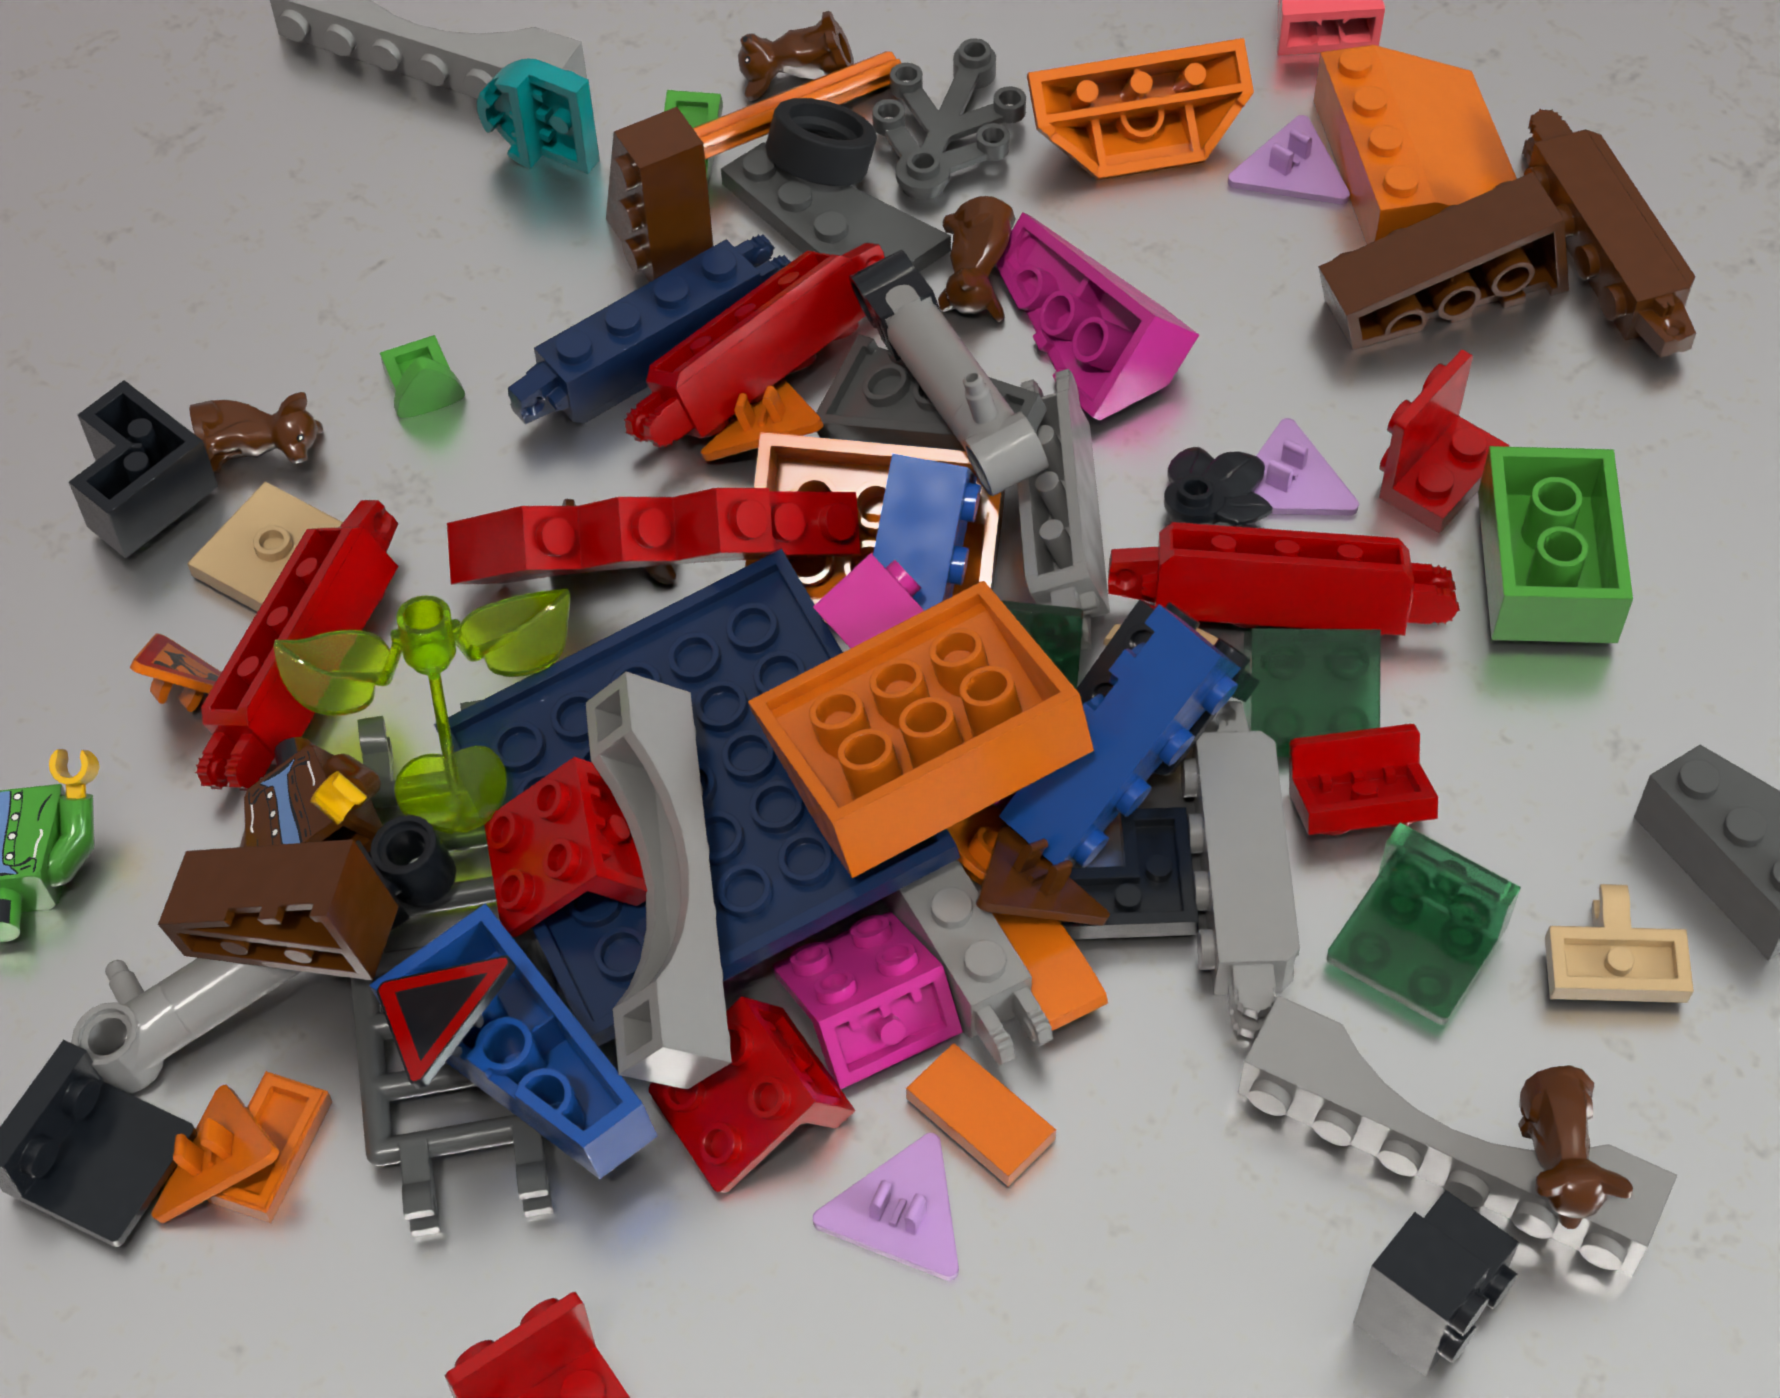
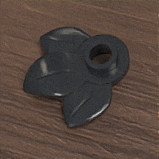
(1215, 488)

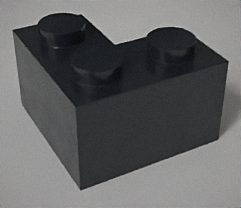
(142, 472)
(1436, 1283)

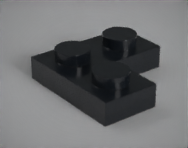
(1153, 887)

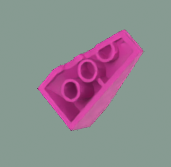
(1092, 320)

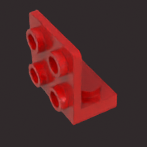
(1433, 451)
(558, 844)
(754, 1101)
(541, 1358)

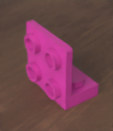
(870, 996)

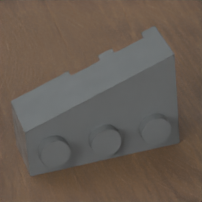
(1723, 835)

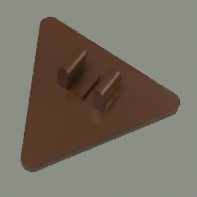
(1029, 885)

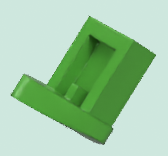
(420, 378)

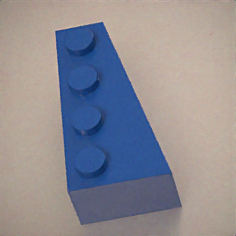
(1137, 726)

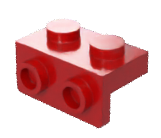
(1360, 780)

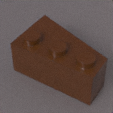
(659, 193)
(282, 908)

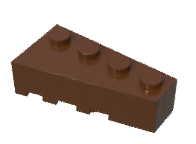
(1450, 264)

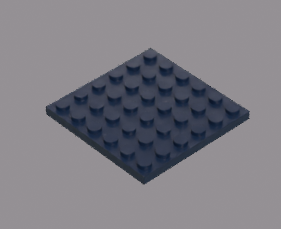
(766, 854)

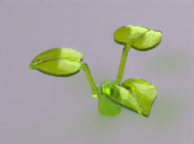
(340, 670)

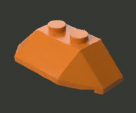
(1143, 107)

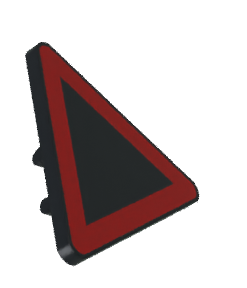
(437, 1009)

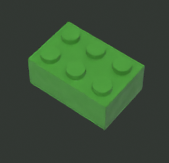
(1554, 545)

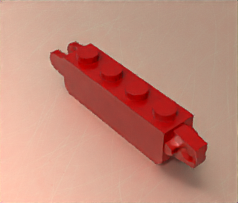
(751, 347)
(1285, 579)
(324, 588)

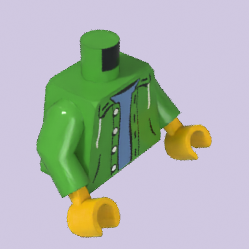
(44, 840)

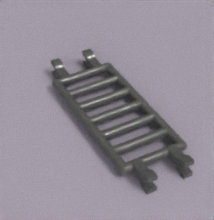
(371, 1029)

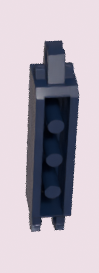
(611, 351)

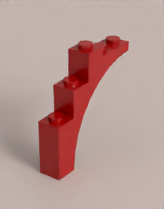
(651, 532)

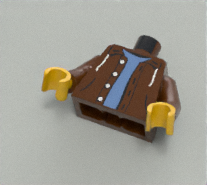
(311, 798)

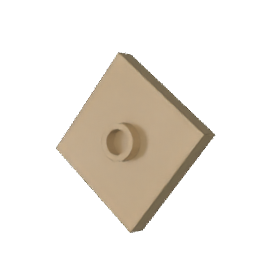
(256, 544)

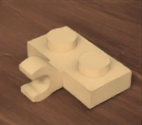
(1617, 960)

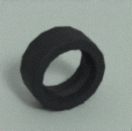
(820, 142)

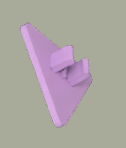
(1292, 166)
(1299, 477)
(899, 1211)

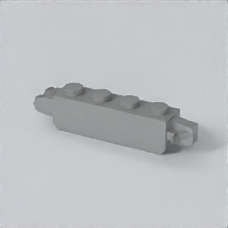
(1062, 511)
(1243, 867)
(977, 957)

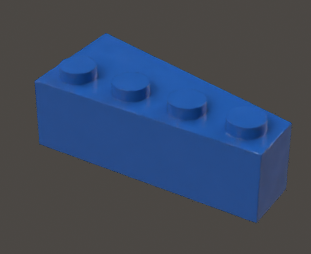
(926, 524)
(537, 1053)

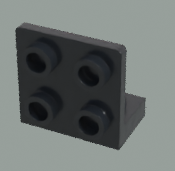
(87, 1148)

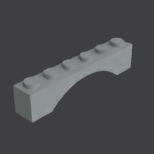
(428, 54)
(674, 1010)
(1315, 1075)

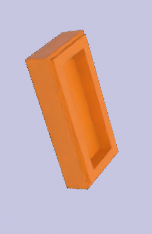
(981, 1114)
(291, 1118)

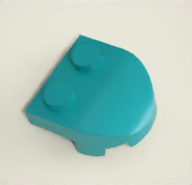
(541, 114)

